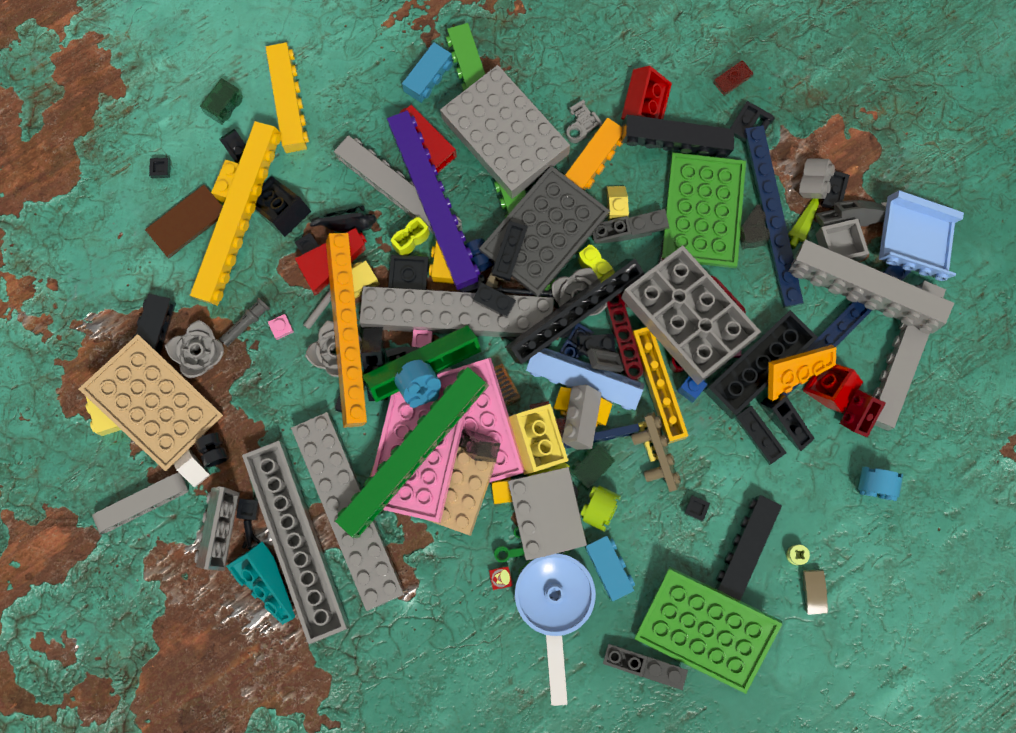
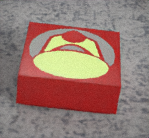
(500, 578)

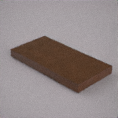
(185, 221)

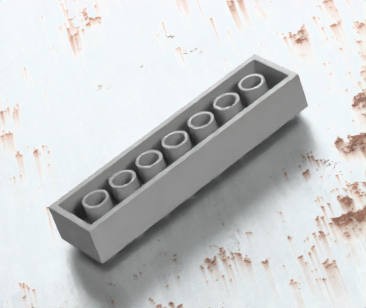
(871, 287)

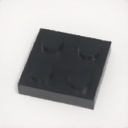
(408, 272)

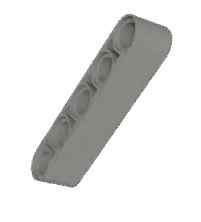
(140, 503)

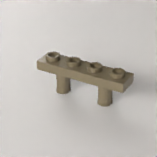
(666, 459)

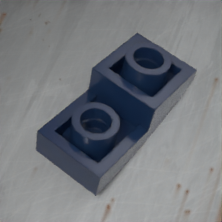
(570, 345)

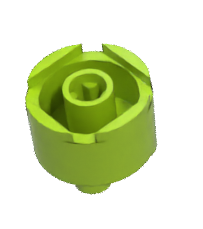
(600, 507)

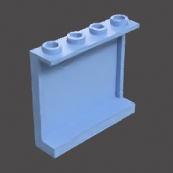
(918, 235)

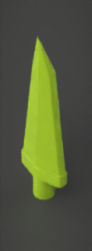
(801, 228)

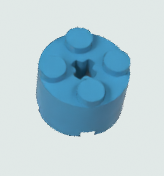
(418, 383)
(880, 482)

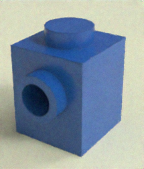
(691, 390)

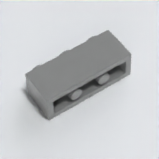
(581, 417)

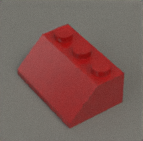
(647, 94)

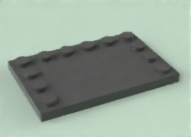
(558, 223)

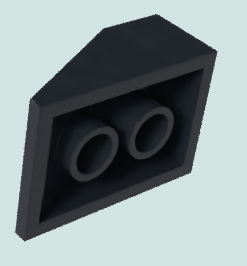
(280, 206)

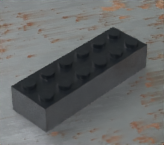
(750, 372)

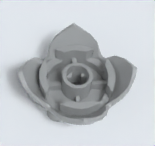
(566, 287)
(182, 350)
(321, 353)

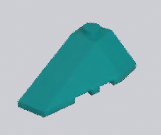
(261, 575)

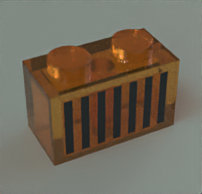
(506, 385)

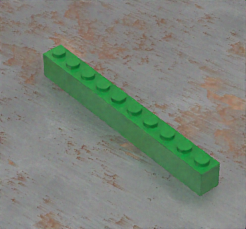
(411, 453)

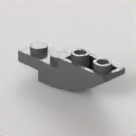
(865, 211)
(631, 228)
(645, 667)

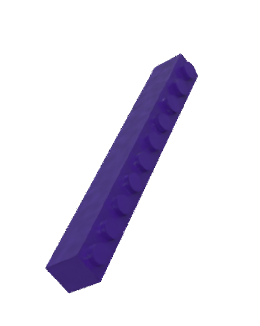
(433, 201)

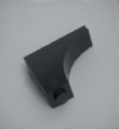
(373, 352)

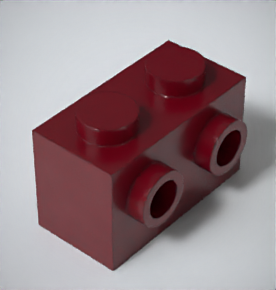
(862, 413)

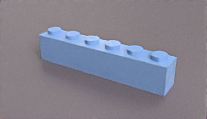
(574, 372)

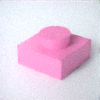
(280, 326)
(421, 338)

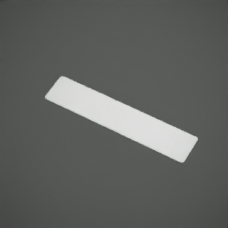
(556, 670)

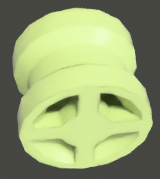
(793, 554)

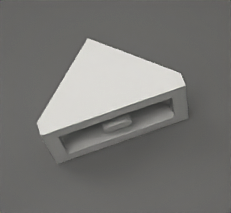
(191, 468)

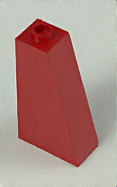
(439, 148)
(315, 262)

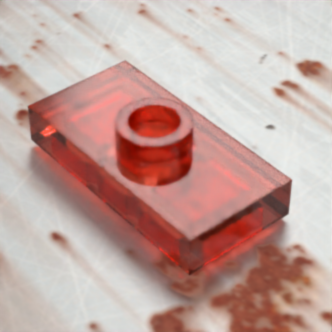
(733, 77)

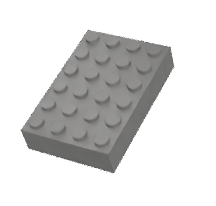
(505, 131)
(690, 314)

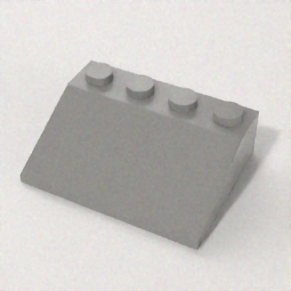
(547, 513)
(217, 529)

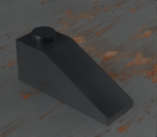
(788, 421)

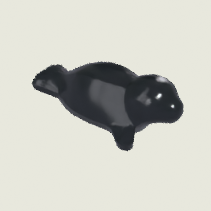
(345, 220)

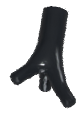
(249, 536)

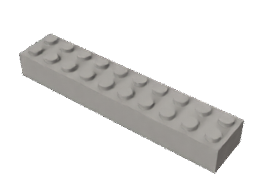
(447, 312)
(336, 485)
(296, 542)

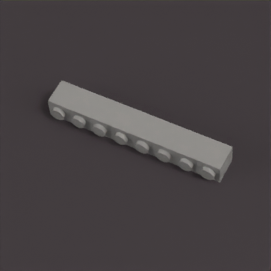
(382, 178)
(901, 367)

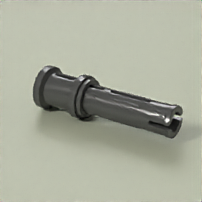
(251, 315)

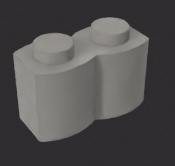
(816, 178)

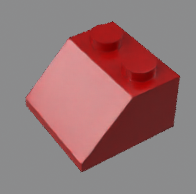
(834, 387)

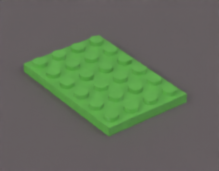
(705, 208)
(708, 630)

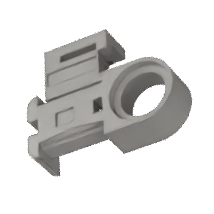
(584, 122)

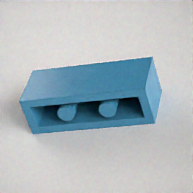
(427, 72)
(610, 568)

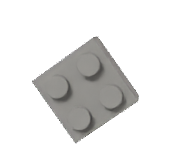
(845, 239)

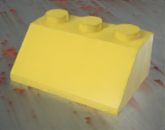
(538, 439)

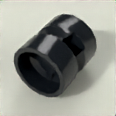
(214, 456)

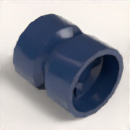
(482, 262)

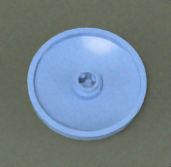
(555, 594)

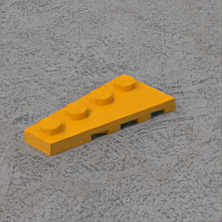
(797, 369)

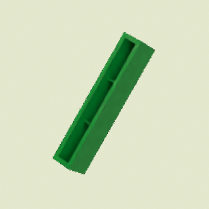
(439, 354)

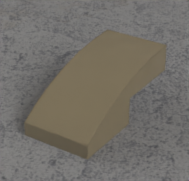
(815, 592)

